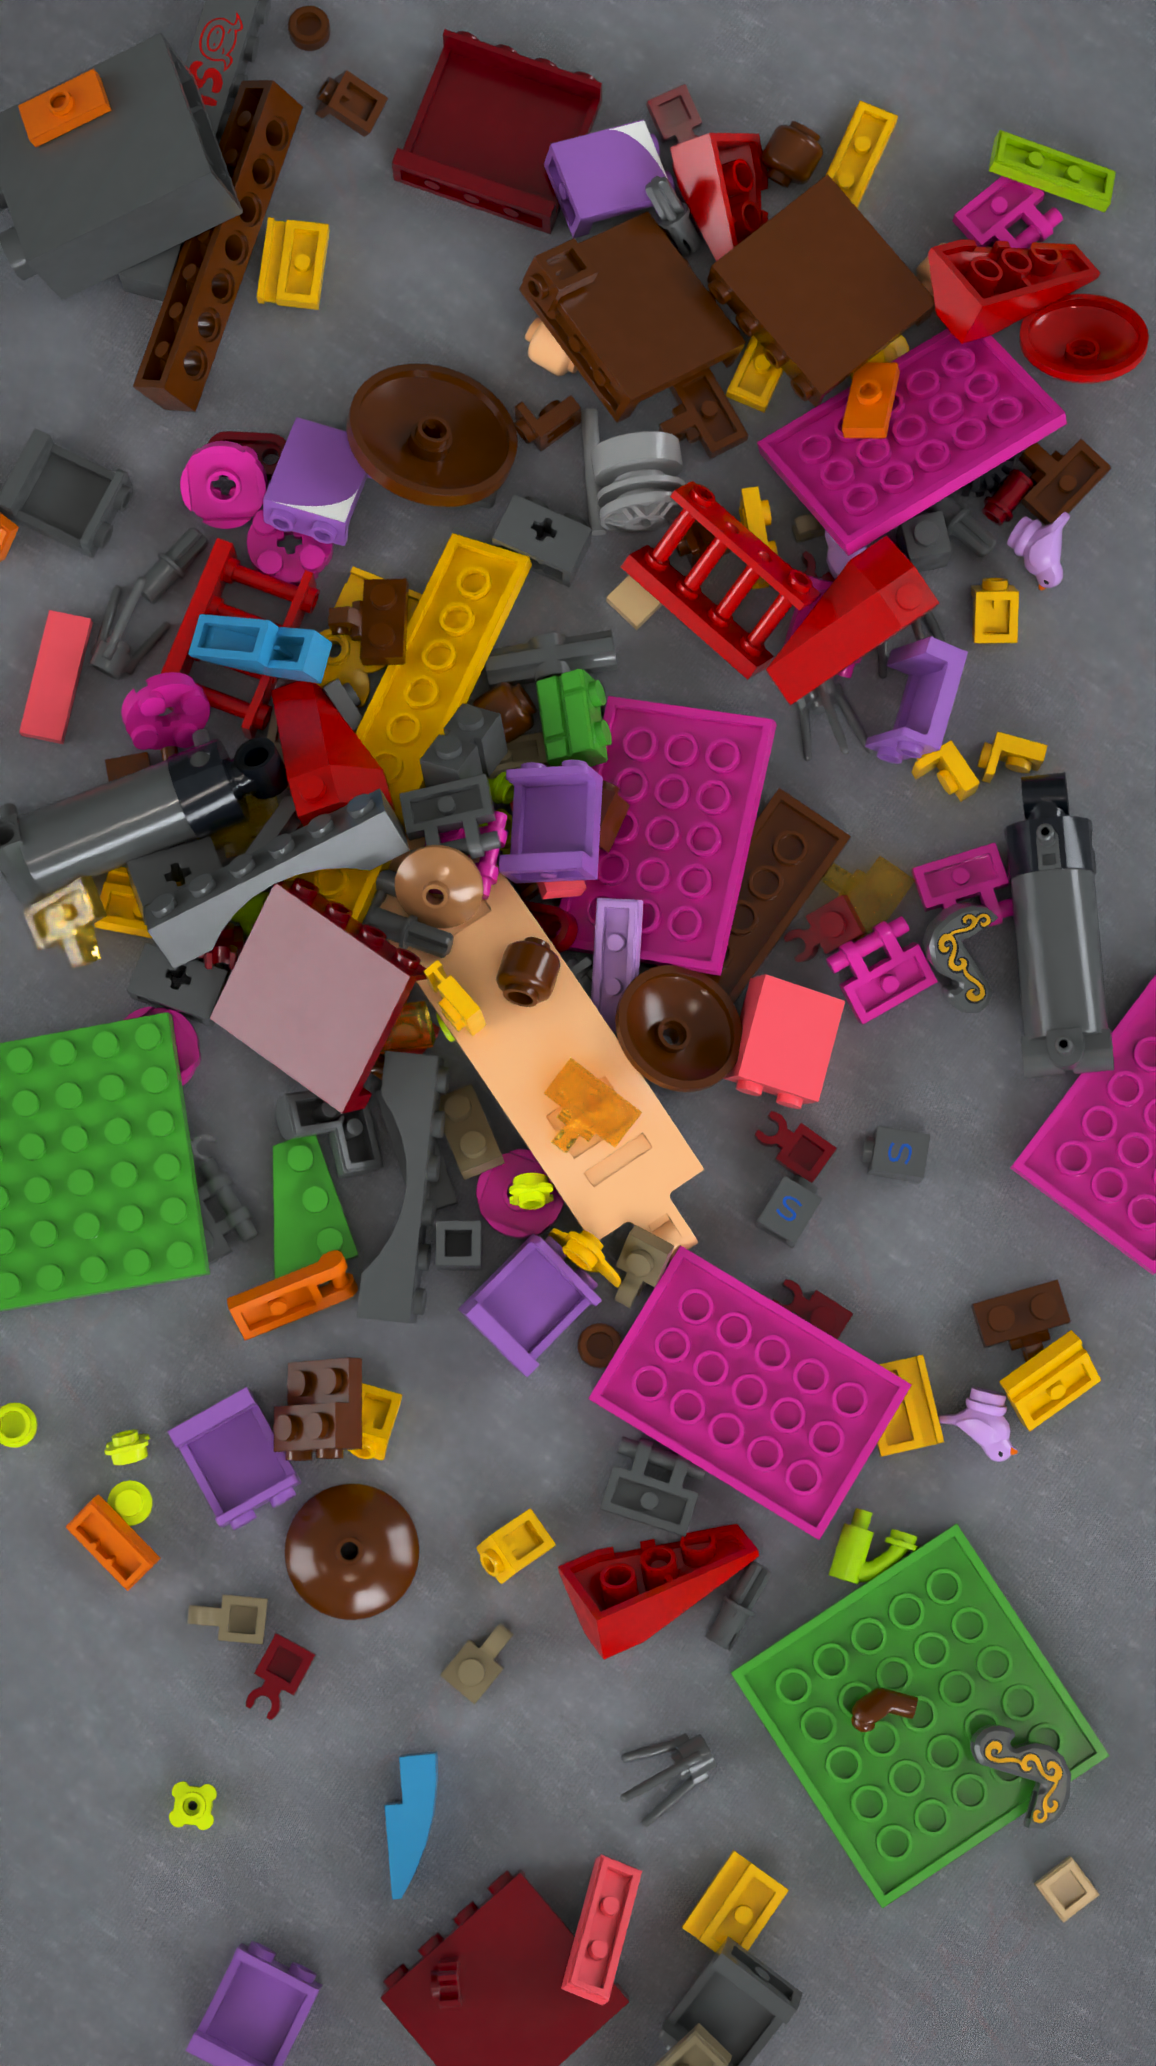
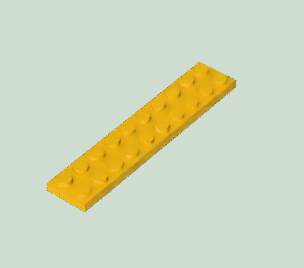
(415, 701)

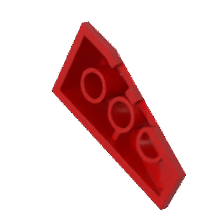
(722, 186)
(996, 286)
(859, 611)
(322, 753)
(641, 1590)

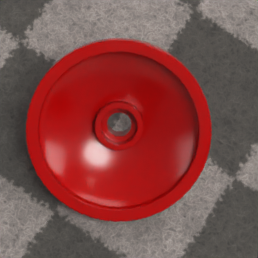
(1084, 339)

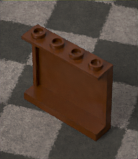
(819, 290)
(640, 319)

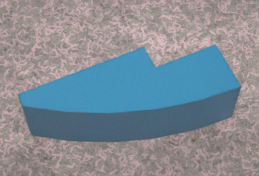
(261, 647)
(411, 1819)

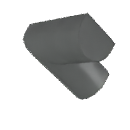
(350, 1133)

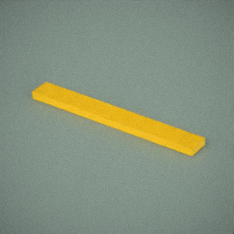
(851, 171)

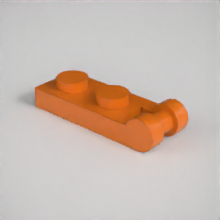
(293, 1296)

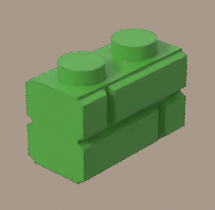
(573, 718)

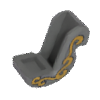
(948, 956)
(1029, 1760)

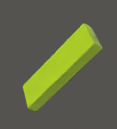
(1052, 171)

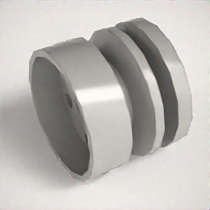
(637, 480)

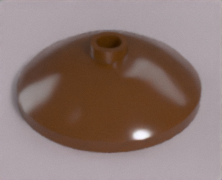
(694, 1016)
(384, 1560)

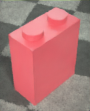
(785, 1041)

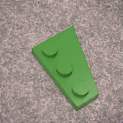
(306, 1208)

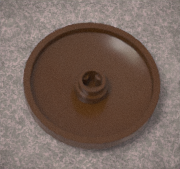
(431, 435)

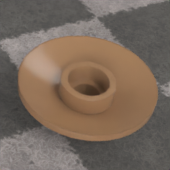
(444, 870)

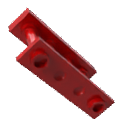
(225, 568)
(683, 593)

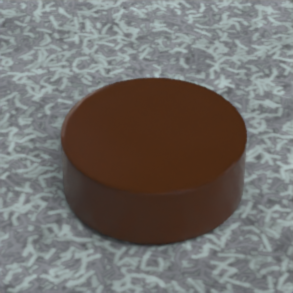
(309, 28)
(598, 1345)

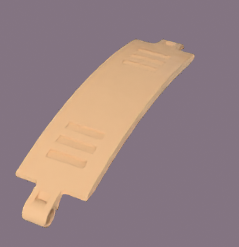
(526, 1050)

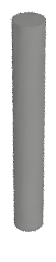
(591, 438)

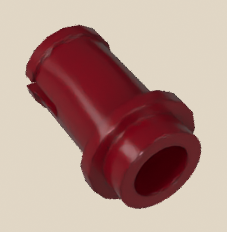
(1007, 497)

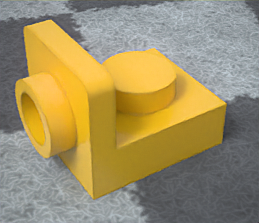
(995, 611)
(1018, 753)
(953, 771)
(378, 1418)
(514, 1546)

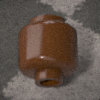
(792, 154)
(513, 705)
(528, 972)

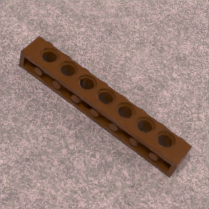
(216, 260)

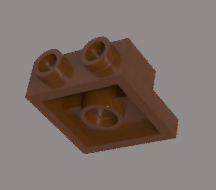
(320, 1410)

